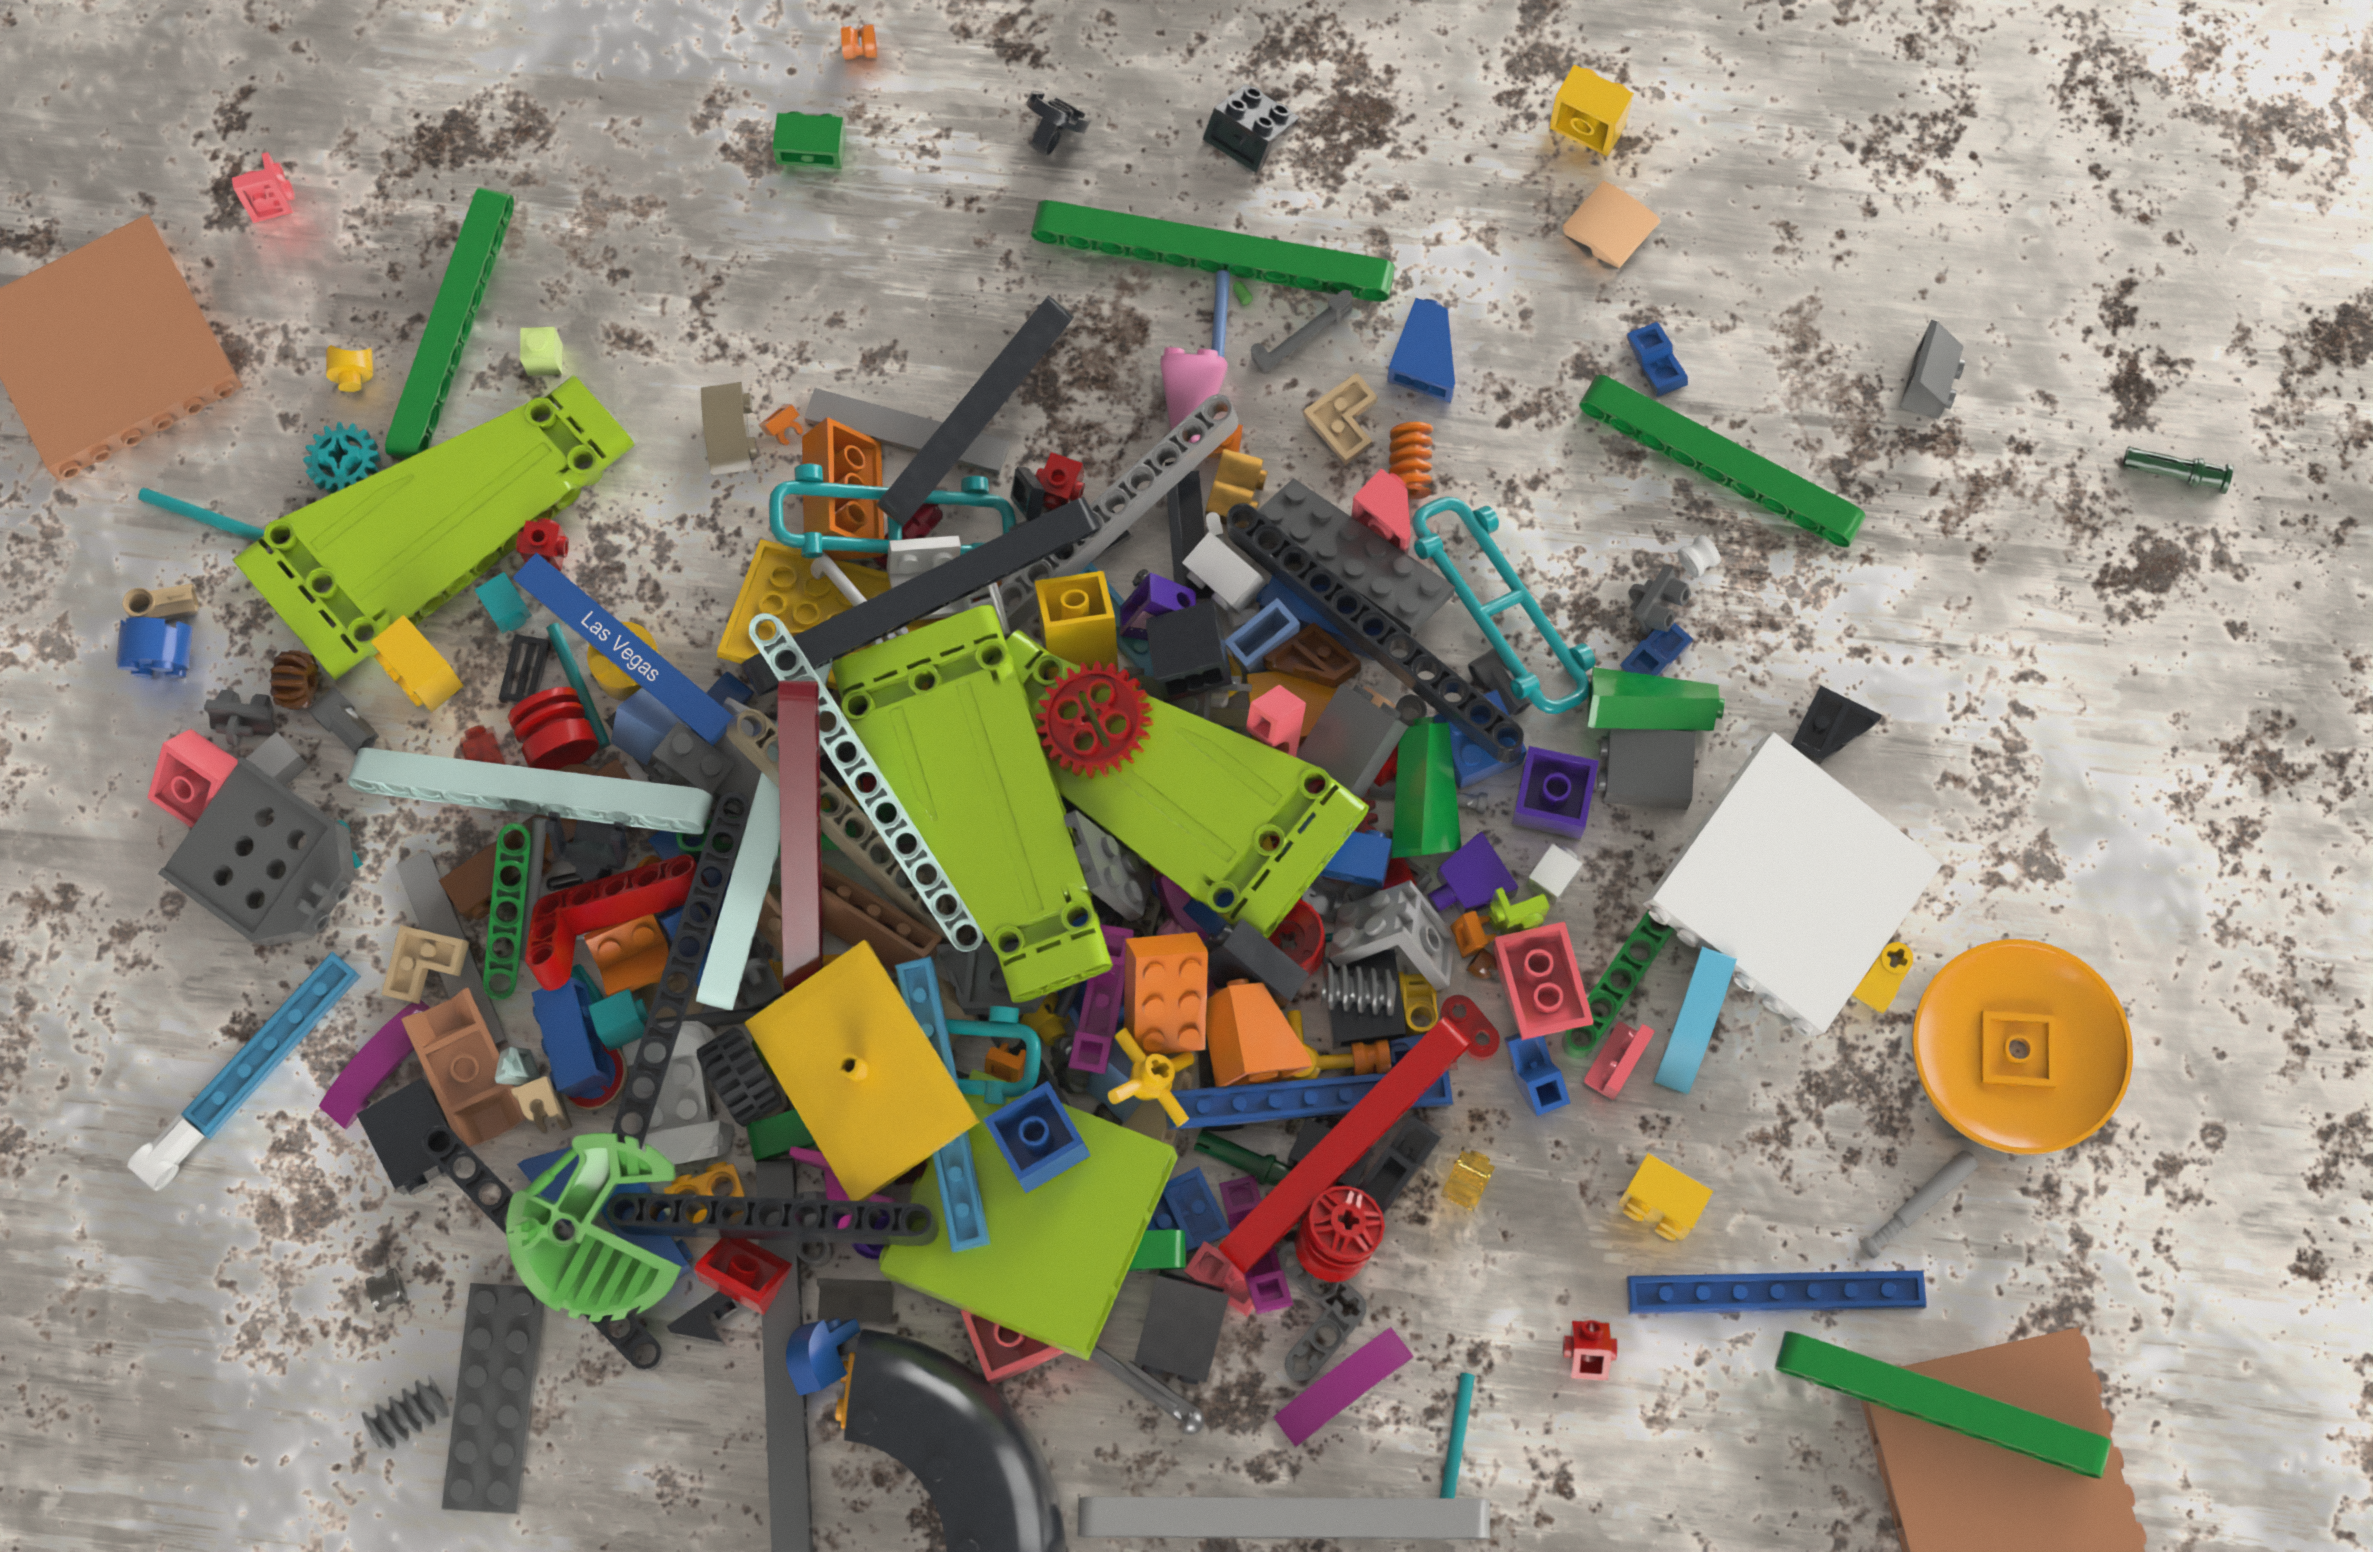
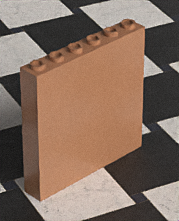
(107, 349)
(1984, 1498)

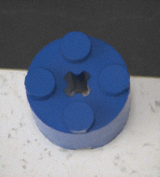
(152, 646)

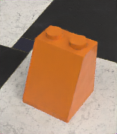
(1250, 1037)

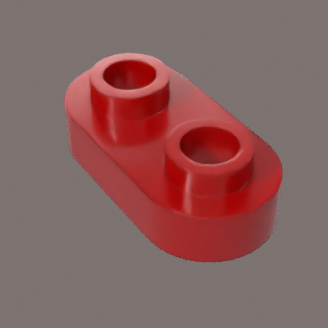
(1471, 1025)

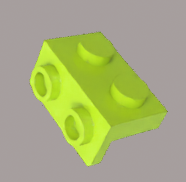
(1517, 917)

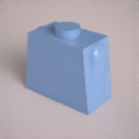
(1262, 635)

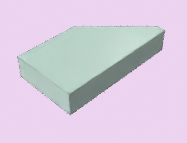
(516, 1067)

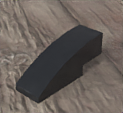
(1401, 1162)

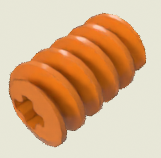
(1409, 456)

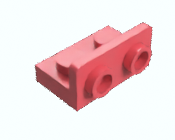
(265, 192)
(1617, 1059)

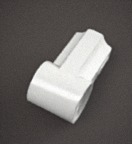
(158, 1161)

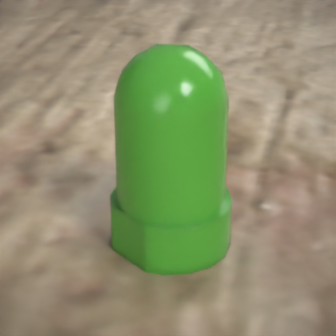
(1242, 292)

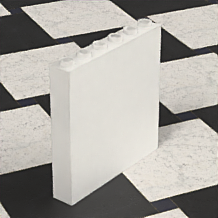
(1792, 884)

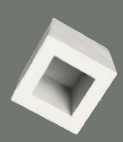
(1554, 873)

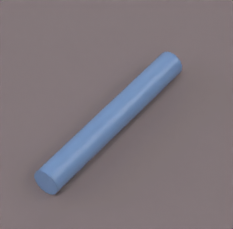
(1220, 312)

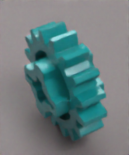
(331, 452)

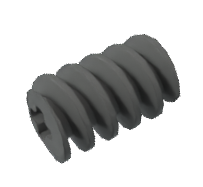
(1358, 989)
(406, 1414)

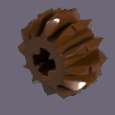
(294, 680)

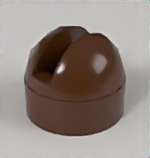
(1480, 963)

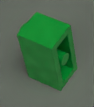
(809, 140)

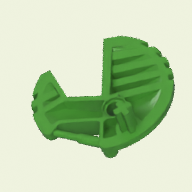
(594, 1268)

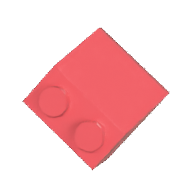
(1384, 508)
(189, 775)

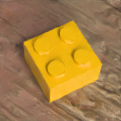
(1591, 110)
(415, 665)
(1664, 1198)

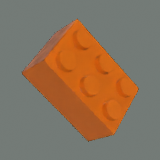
(1166, 992)

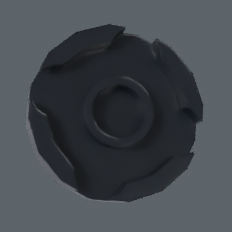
(1055, 118)

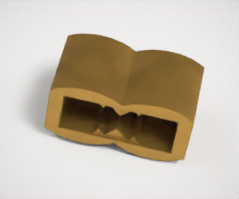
(1235, 483)

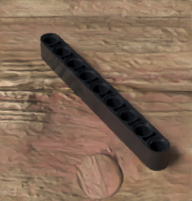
(974, 411)
(474, 1188)
(757, 1210)

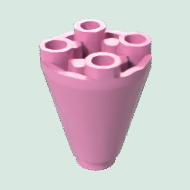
(1190, 381)

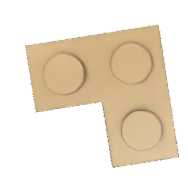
(1335, 415)
(417, 953)

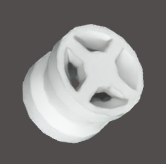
(1699, 556)

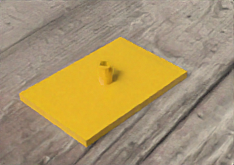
(784, 586)
(861, 1072)

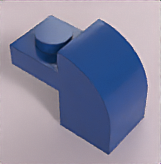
(1536, 1075)
(813, 1353)

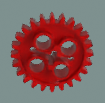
(1066, 734)

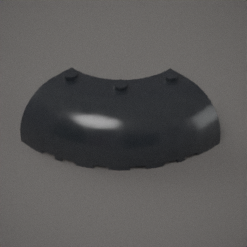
(957, 1442)

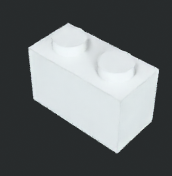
(1223, 572)

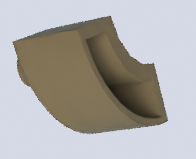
(726, 428)

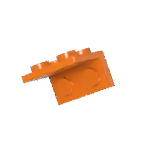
(629, 954)

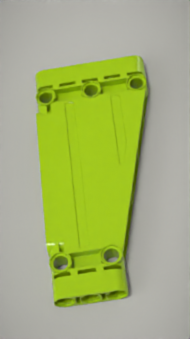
(428, 523)
(979, 791)
(1204, 802)

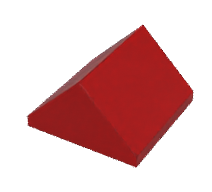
(743, 1272)

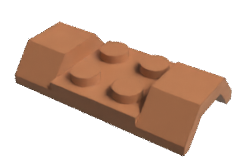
(462, 1069)

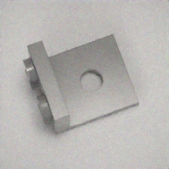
(1392, 919)

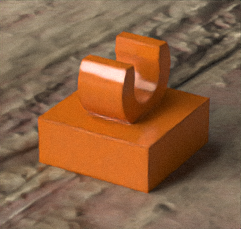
(779, 421)
(1470, 934)
(1005, 1065)

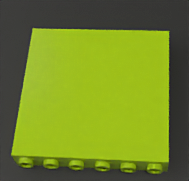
(1051, 1251)

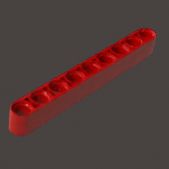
(1344, 1145)

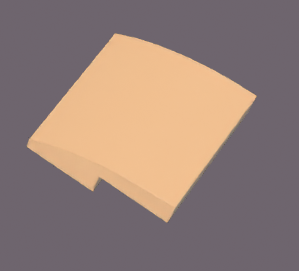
(1611, 224)

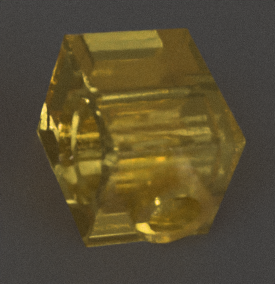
(1468, 1179)

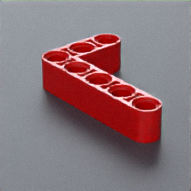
(597, 905)

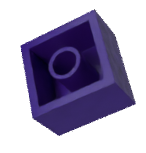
(1555, 792)

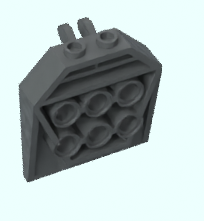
(217, 843)

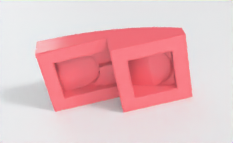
(1214, 1268)

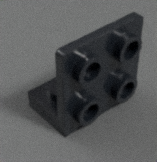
(1248, 125)

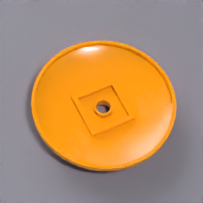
(2072, 1036)

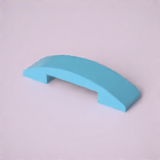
(1695, 1020)

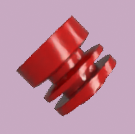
(553, 729)
(1307, 930)
(1339, 1234)

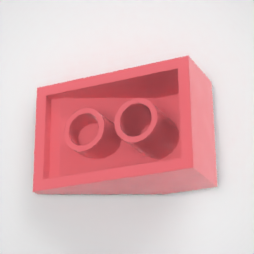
(1542, 980)
(1004, 1351)

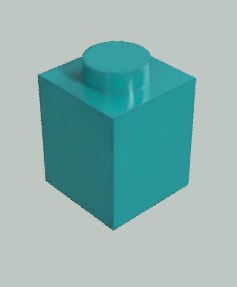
(503, 603)
(619, 1019)

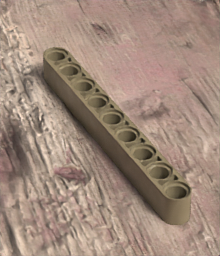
(833, 825)

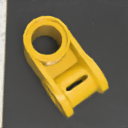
(1883, 981)
(1417, 999)

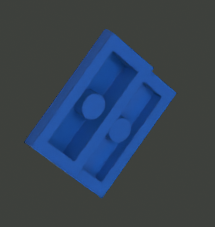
(1190, 1207)

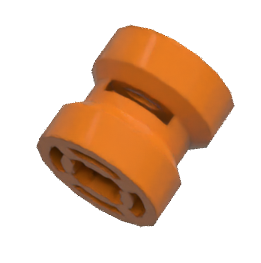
(851, 42)
(1371, 1057)

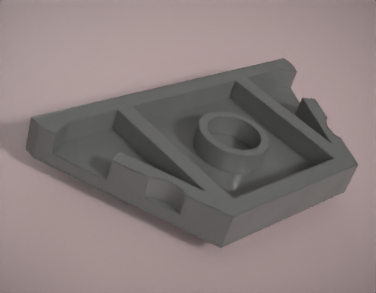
(1110, 869)
(980, 979)

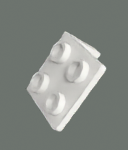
(916, 556)

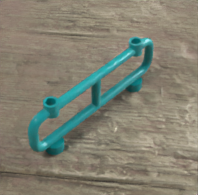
(810, 482)
(1480, 524)
(1001, 1023)

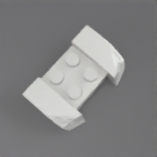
(682, 1116)

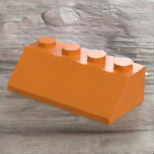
(845, 459)

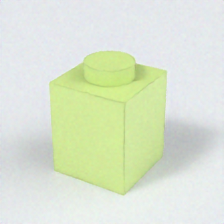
(541, 351)

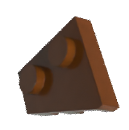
(1314, 658)

